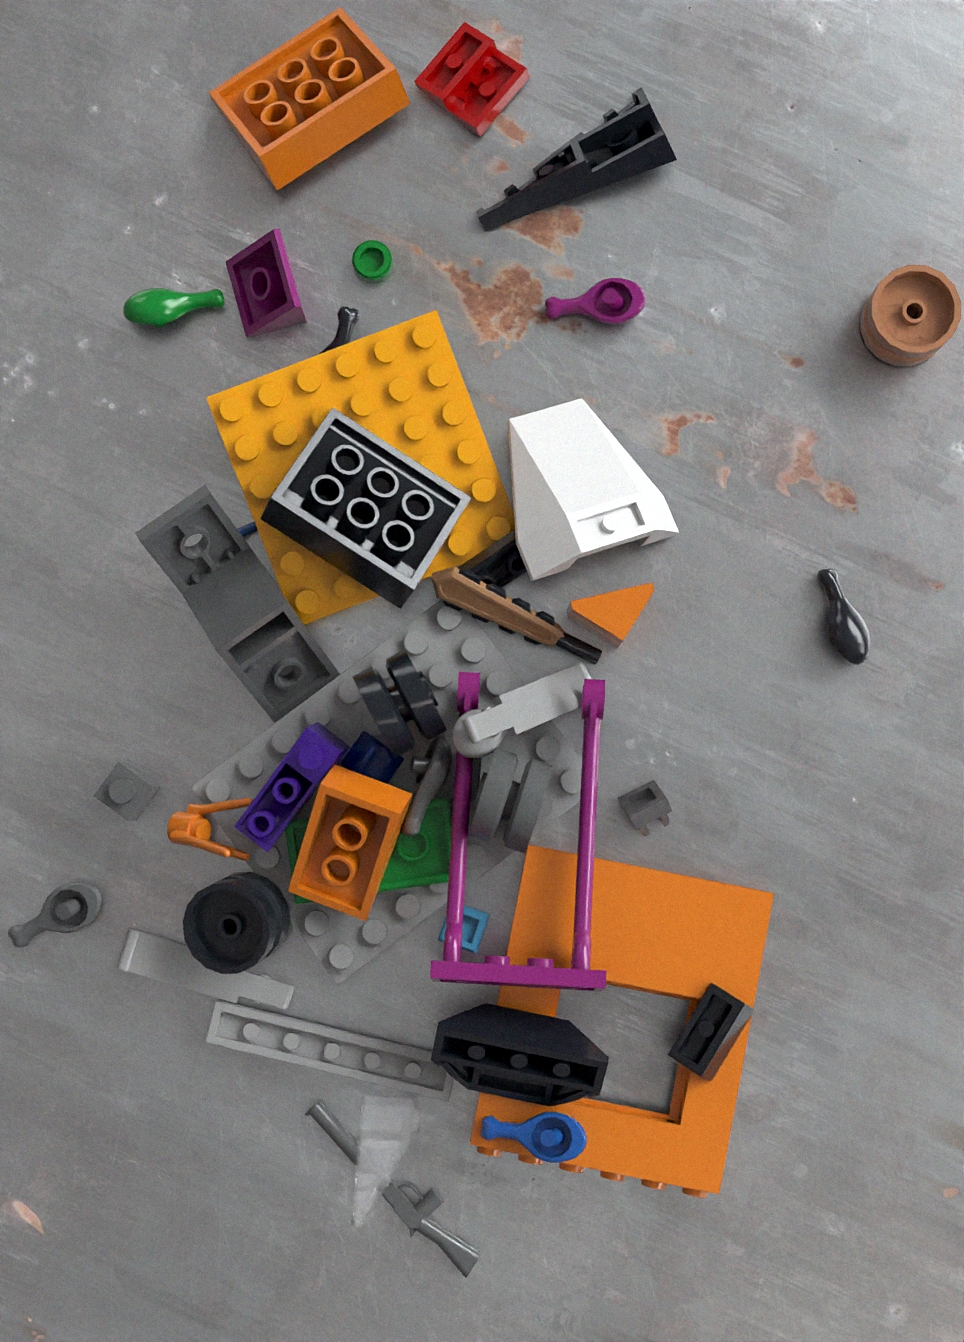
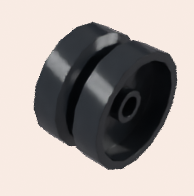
(404, 701)
(236, 922)

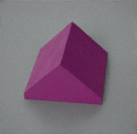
(265, 286)

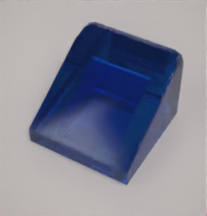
(372, 759)

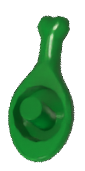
(163, 305)

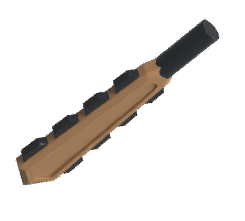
(489, 602)

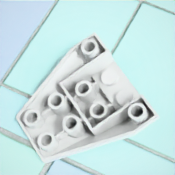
(577, 490)

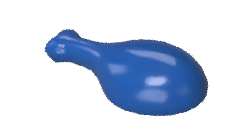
(546, 1136)

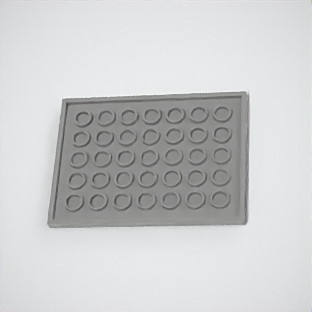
(439, 646)

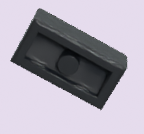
(711, 1032)

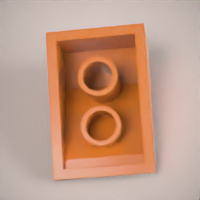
(349, 841)

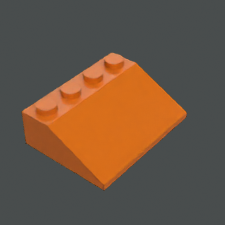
(310, 97)

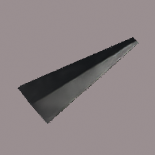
(612, 152)

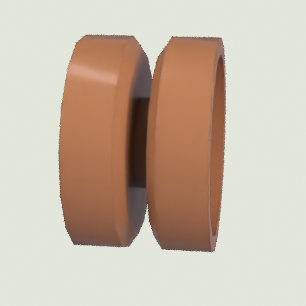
(930, 303)

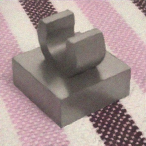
(645, 806)

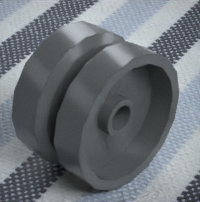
(510, 800)

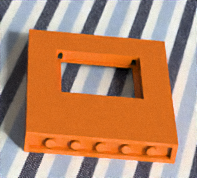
(652, 937)

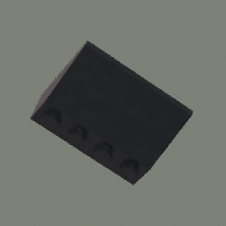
(365, 508)

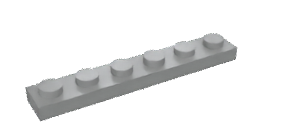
(328, 1049)

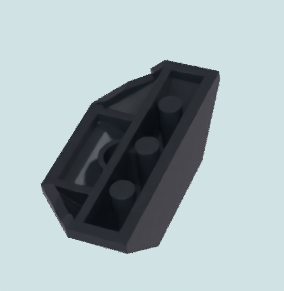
(519, 1055)

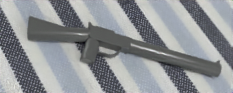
(414, 1216)

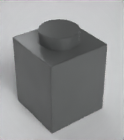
(127, 791)

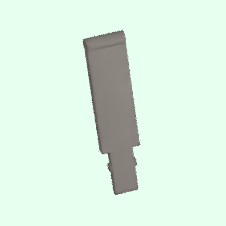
(530, 705)
(174, 964)

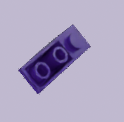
(291, 785)

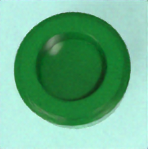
(372, 261)

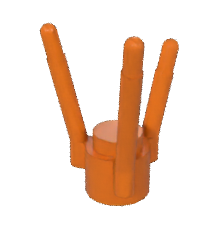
(194, 830)

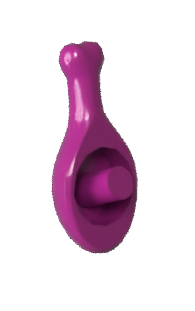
(606, 301)

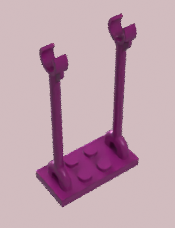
(538, 971)

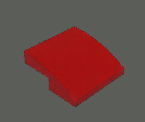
(472, 79)

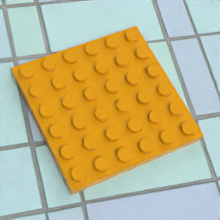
(398, 388)

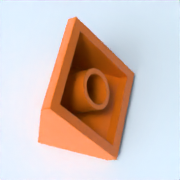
(611, 613)

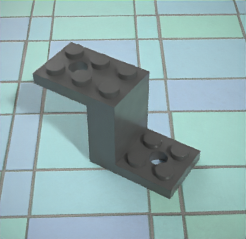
(238, 604)

